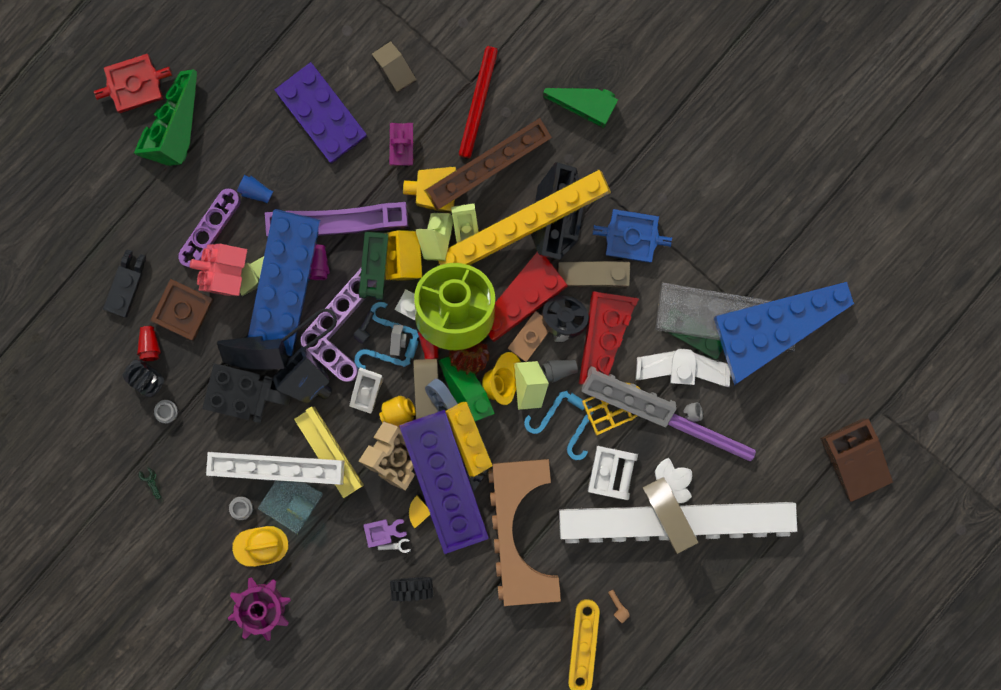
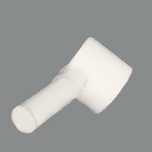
(394, 546)

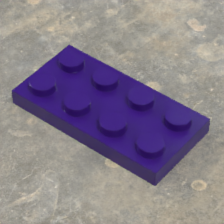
(320, 112)

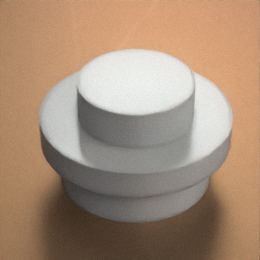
(165, 411)
(240, 508)

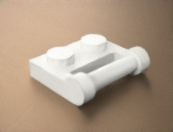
(605, 469)

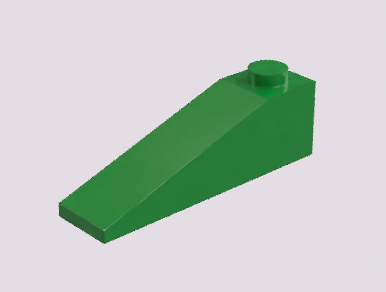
(171, 131)

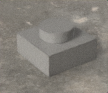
(398, 340)

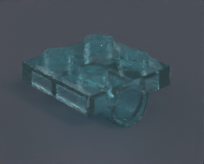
(290, 503)

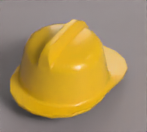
(501, 380)
(260, 546)

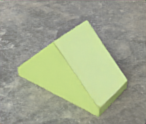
(530, 385)

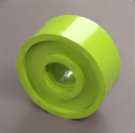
(460, 323)

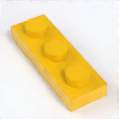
(468, 439)

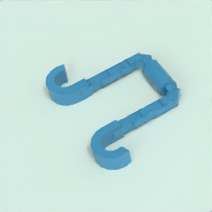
(411, 349)
(575, 400)

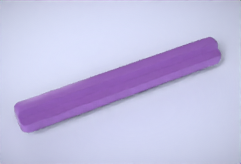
(712, 437)

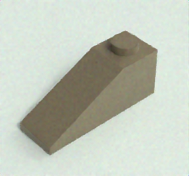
(595, 274)

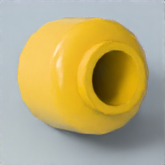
(397, 411)

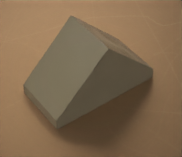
(394, 66)

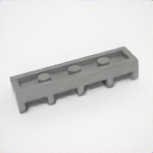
(628, 397)

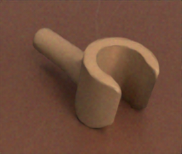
(622, 614)

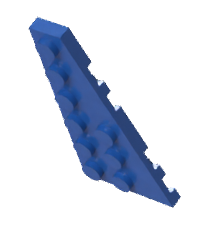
(766, 330)

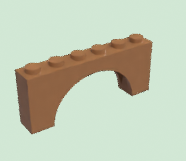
(519, 581)

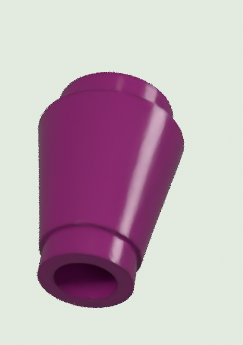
(320, 264)

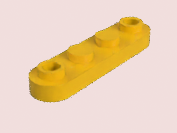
(584, 645)

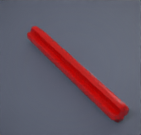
(478, 102)

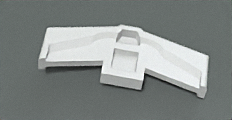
(683, 367)

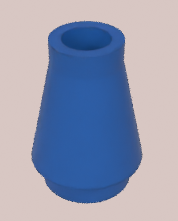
(254, 189)

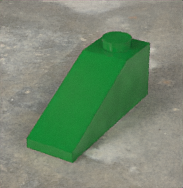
(588, 103)
(467, 389)

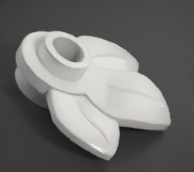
(677, 479)

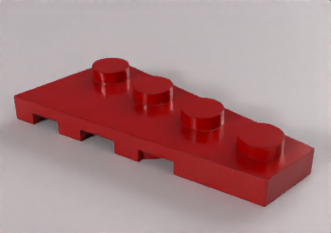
(526, 294)
(604, 333)

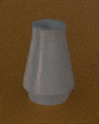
(559, 369)

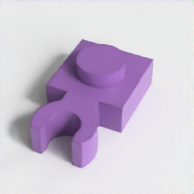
(380, 533)

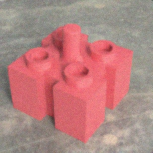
(221, 269)

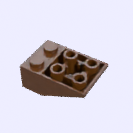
(857, 459)

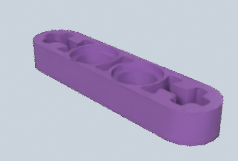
(206, 226)

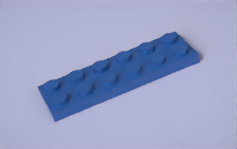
(284, 277)

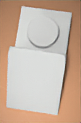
(366, 390)

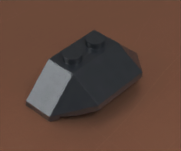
(562, 234)

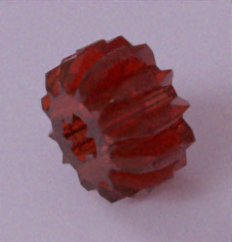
(470, 359)

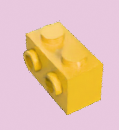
(404, 255)

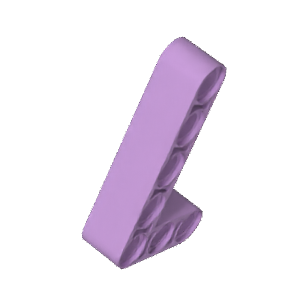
(317, 328)

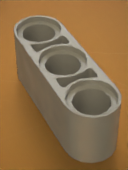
(424, 372)

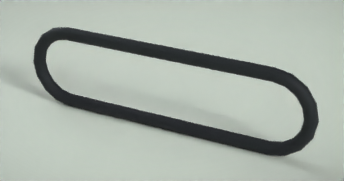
(310, 319)

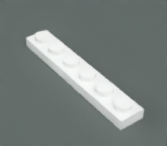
(275, 468)

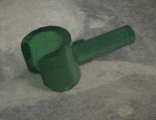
(150, 480)

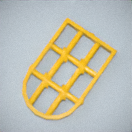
(609, 415)

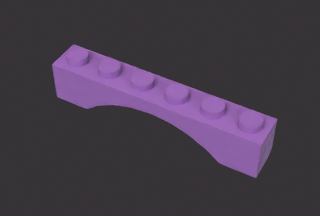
(356, 220)

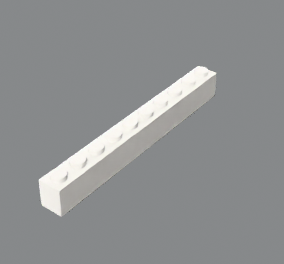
(703, 520)

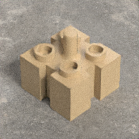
(389, 457)

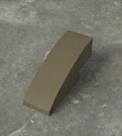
(670, 515)

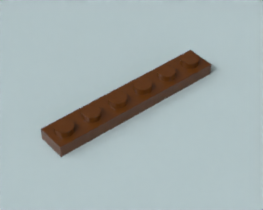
(487, 164)

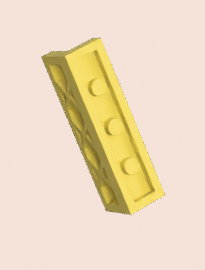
(327, 448)

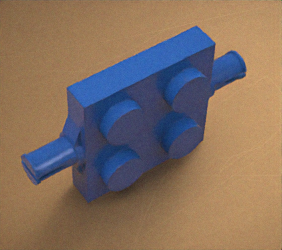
(632, 236)

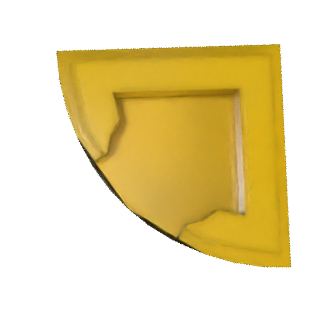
(418, 511)

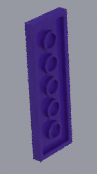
(444, 481)

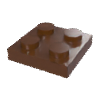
(182, 309)

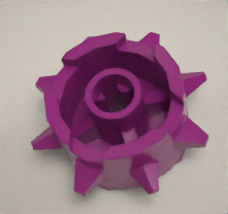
(253, 621)

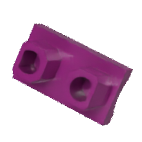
(401, 144)

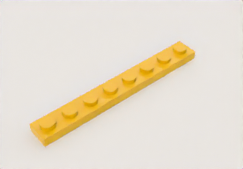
(528, 220)

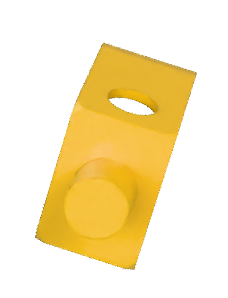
(426, 179)

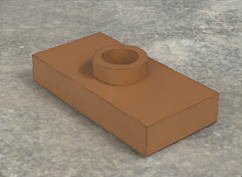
(529, 337)

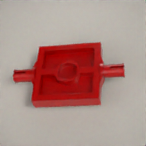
(133, 83)

